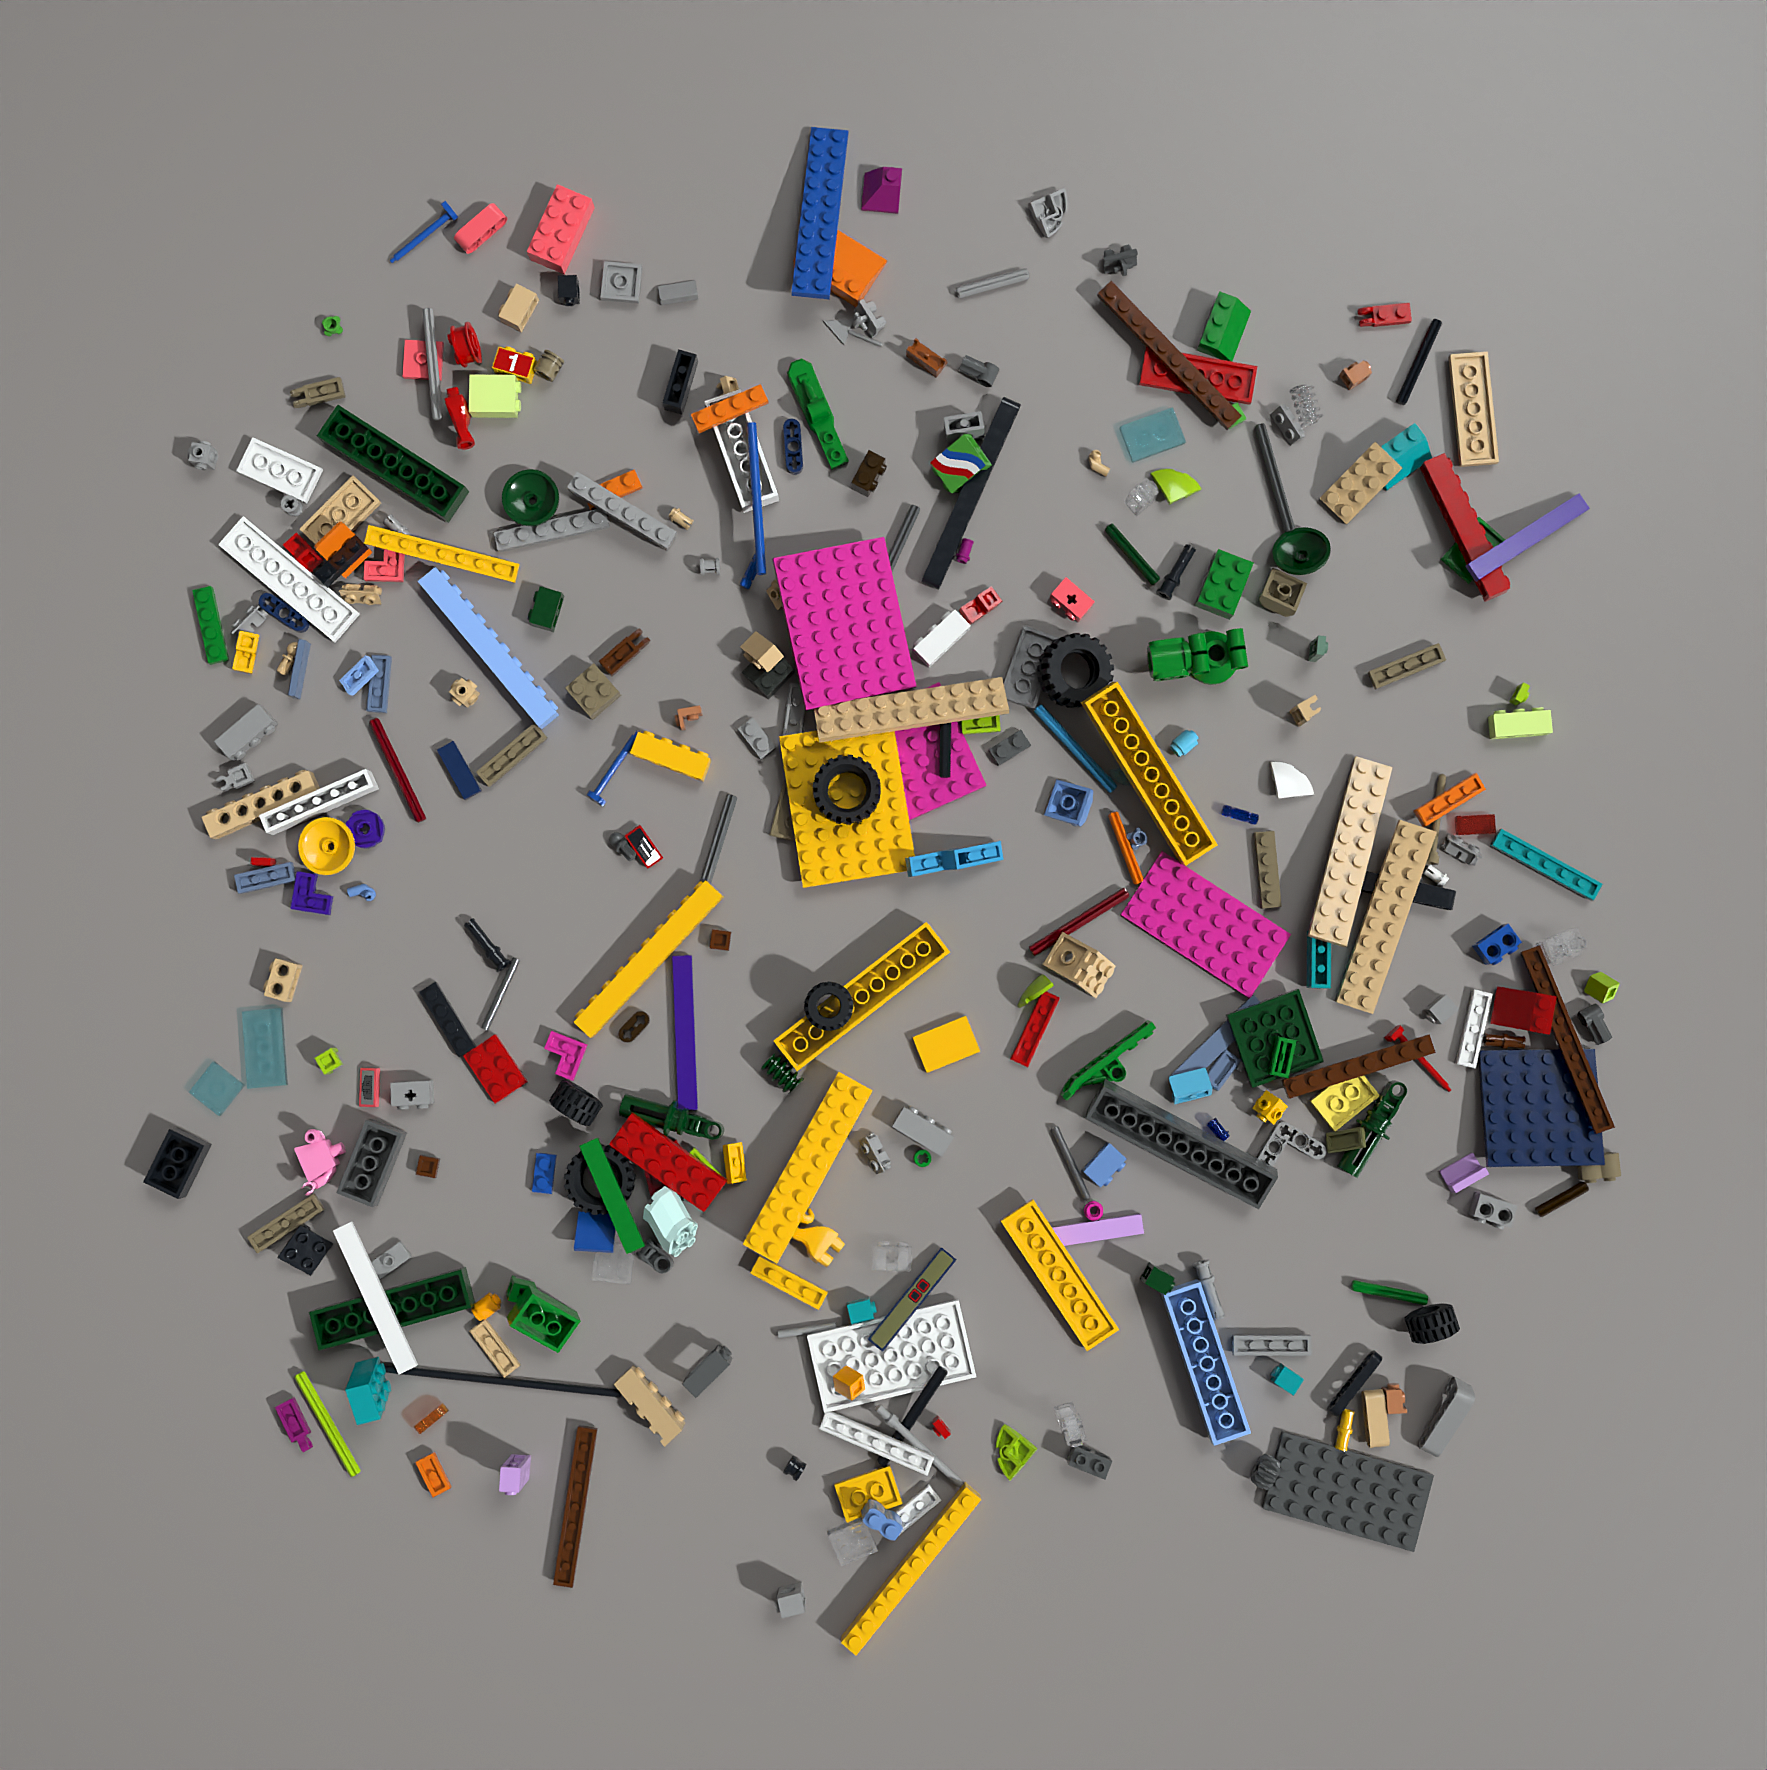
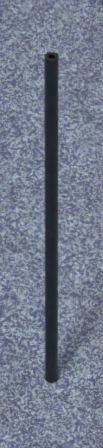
(507, 1381)

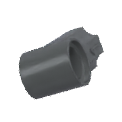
(984, 373)
(1592, 1018)

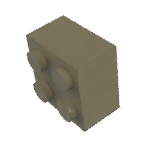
(593, 691)

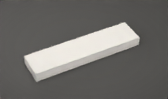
(1473, 1028)

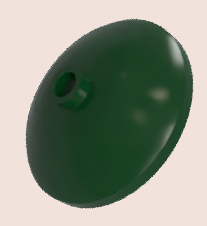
(526, 486)
(1301, 551)

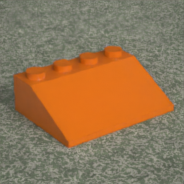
(853, 269)

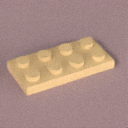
(1361, 483)
(348, 505)

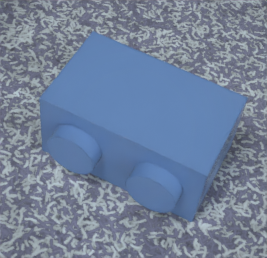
(1104, 1165)

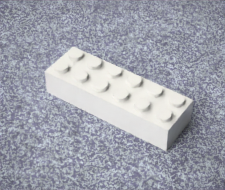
(734, 446)

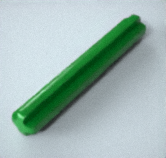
(1389, 1292)

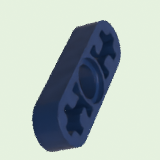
(799, 459)
(276, 601)

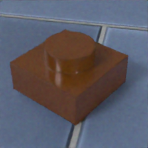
(720, 940)
(428, 1166)

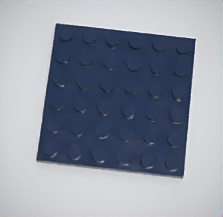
(1535, 1111)

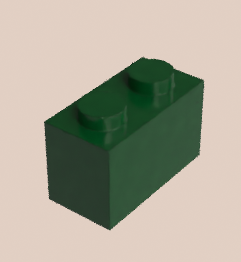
(546, 608)
(1157, 1279)

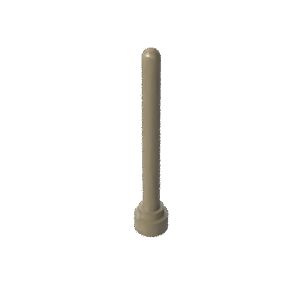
(1433, 857)

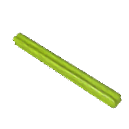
(327, 1424)

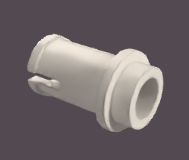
(1437, 876)

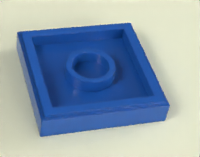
(594, 1233)

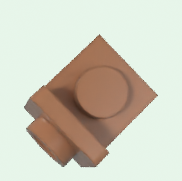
(689, 713)

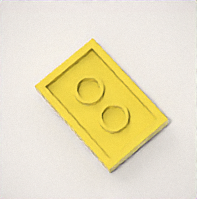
(1344, 1100)

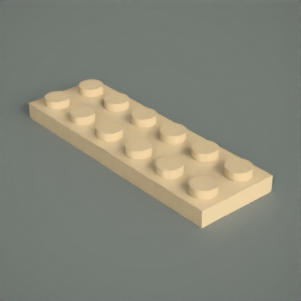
(1473, 409)

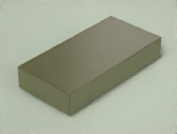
(1345, 1140)

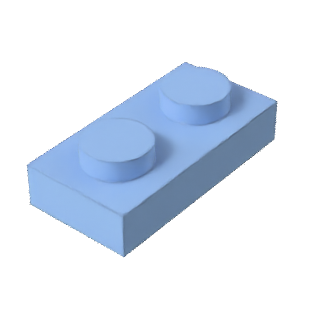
(359, 675)

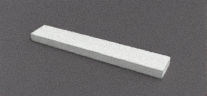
(877, 1442)

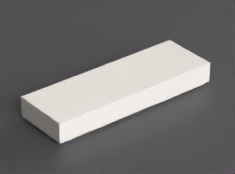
(917, 1506)

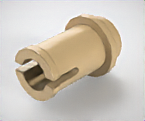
(677, 516)

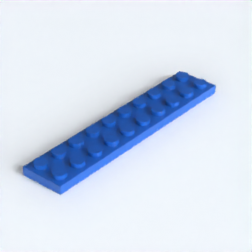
(820, 213)

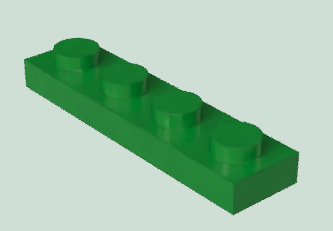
(210, 625)

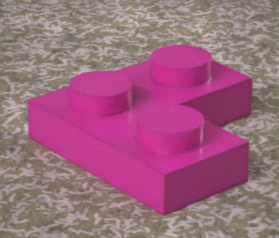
(571, 1052)

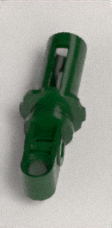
(676, 1119)
(1378, 1122)

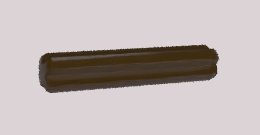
(1562, 1199)

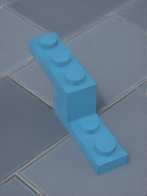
(954, 858)

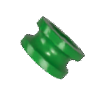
(921, 1152)

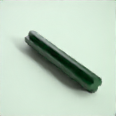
(1132, 554)

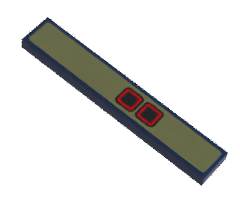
(912, 1299)

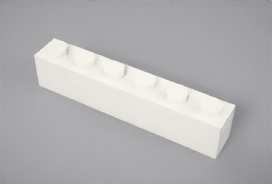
(318, 802)

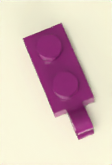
(294, 1423)

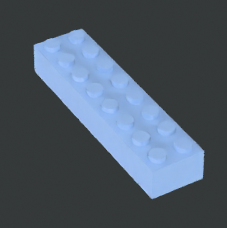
(1205, 1362)

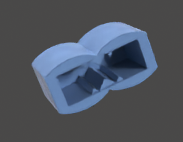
(882, 1519)

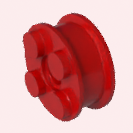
(465, 344)

